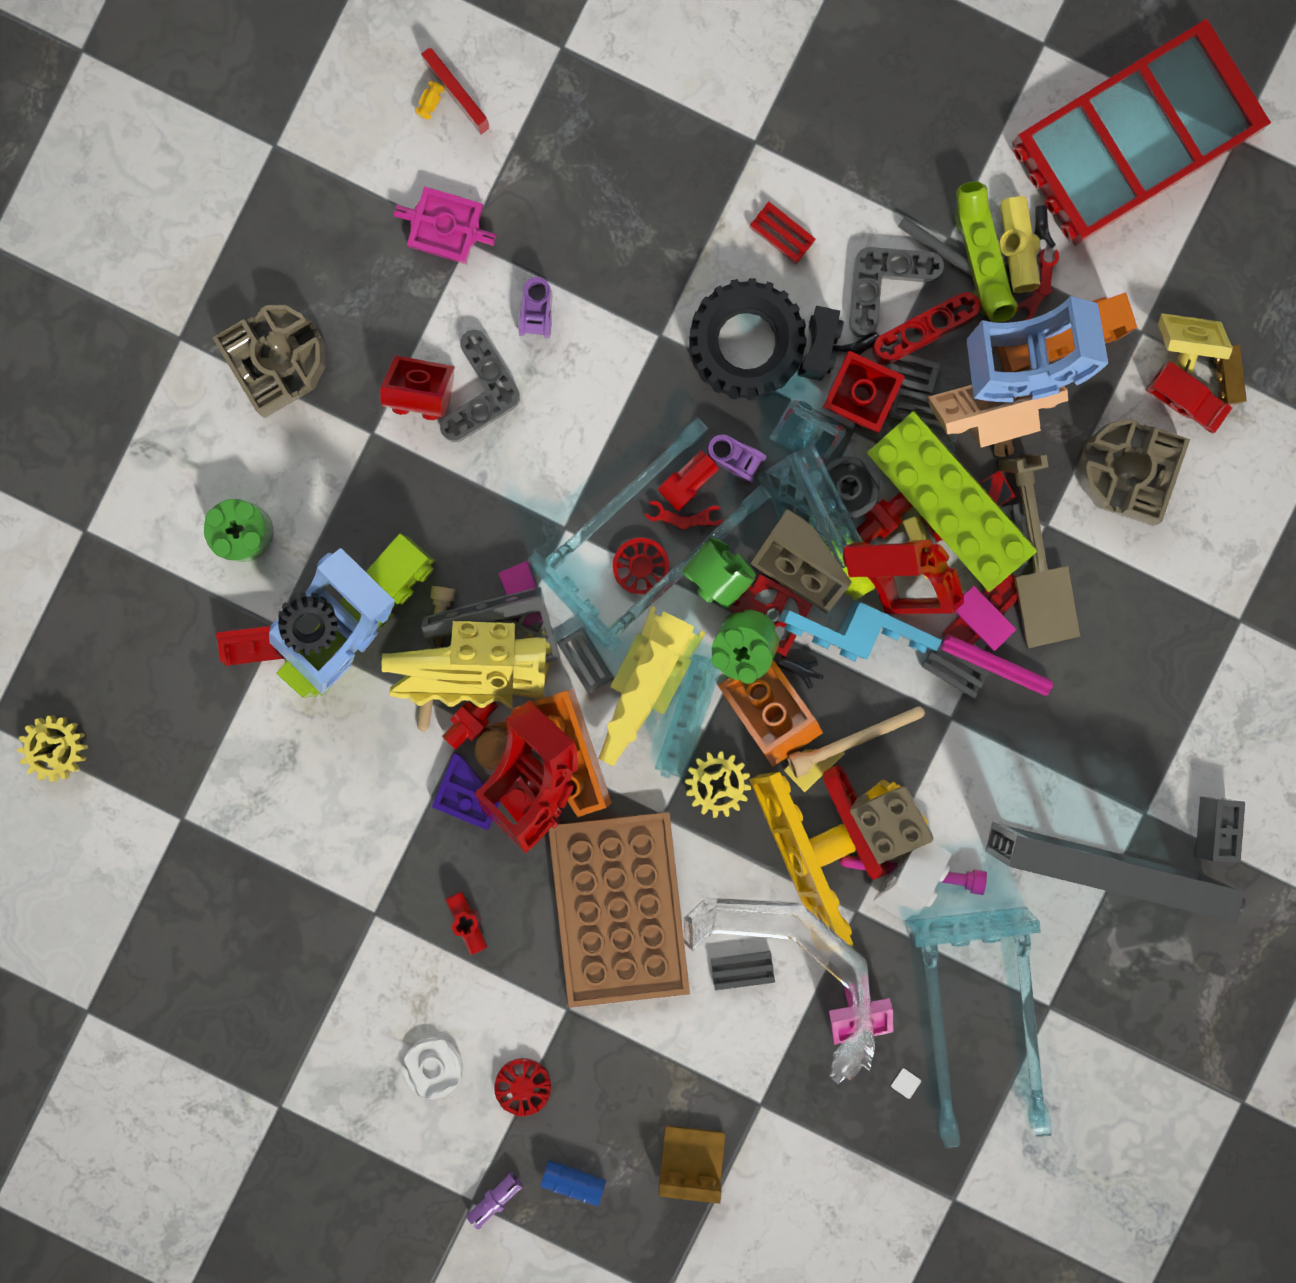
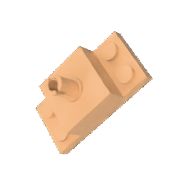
(989, 420)

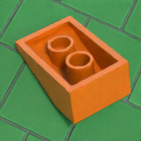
(772, 713)

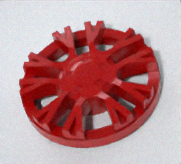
(640, 564)
(522, 1087)

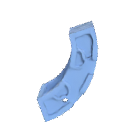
(1042, 379)
(363, 594)

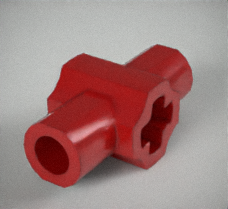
(883, 518)
(468, 723)
(473, 937)

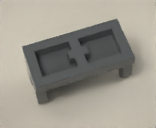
(1220, 829)

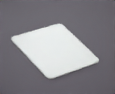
(906, 1083)

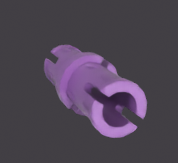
(494, 1200)

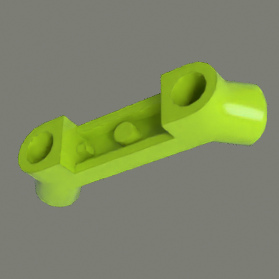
(983, 252)

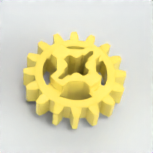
(59, 757)
(705, 778)

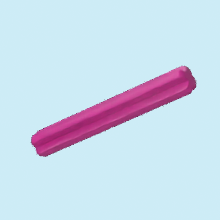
(996, 664)

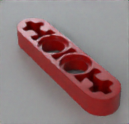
(926, 328)
(844, 798)

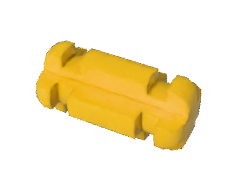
(429, 100)

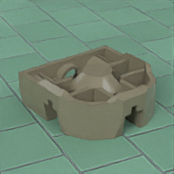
(270, 391)
(1140, 501)

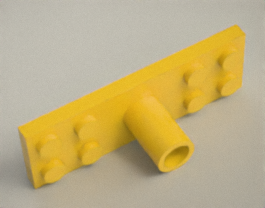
(804, 855)

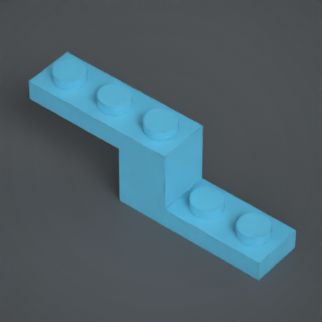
(859, 631)

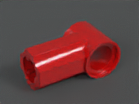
(682, 485)

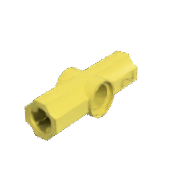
(1019, 244)

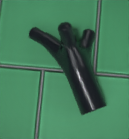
(1041, 225)
(859, 346)
(803, 670)

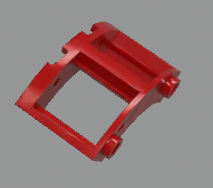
(911, 558)
(528, 730)

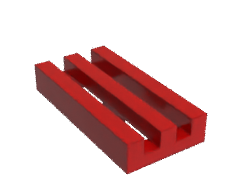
(788, 222)

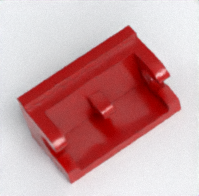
(246, 646)

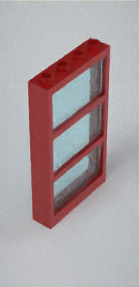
(1140, 132)

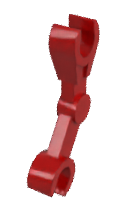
(1045, 288)
(684, 522)

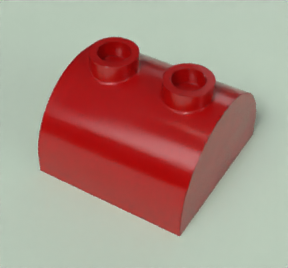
(417, 387)
(863, 391)

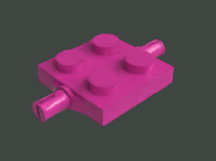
(445, 225)

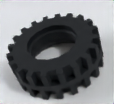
(757, 300)

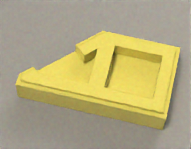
(815, 773)

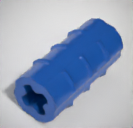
(573, 1183)

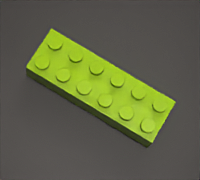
(952, 501)
(396, 572)

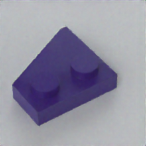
(457, 794)

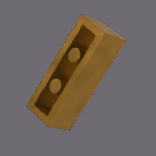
(1231, 378)

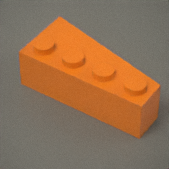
(1116, 322)
(589, 784)

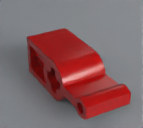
(1188, 397)

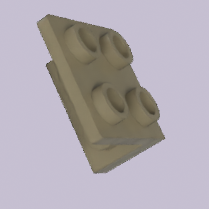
(891, 823)

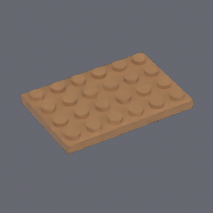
(619, 909)

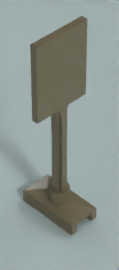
(1046, 593)

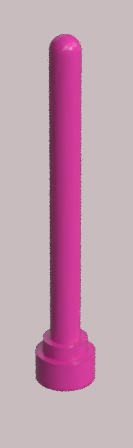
(972, 881)

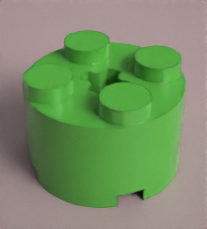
(222, 522)
(719, 573)
(745, 646)

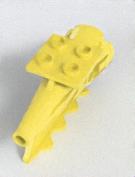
(477, 667)
(648, 678)

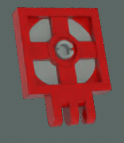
(770, 600)

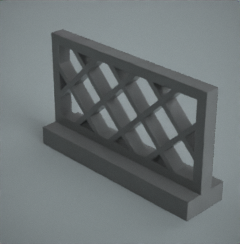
(495, 610)

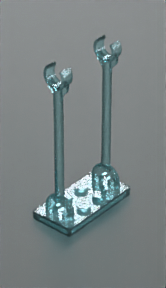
(566, 588)
(959, 931)

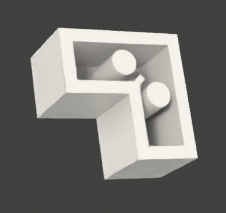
(914, 881)

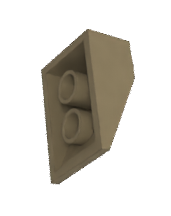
(802, 562)

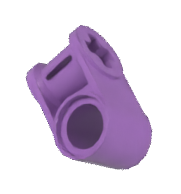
(536, 310)
(737, 458)

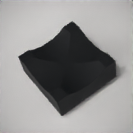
(825, 332)

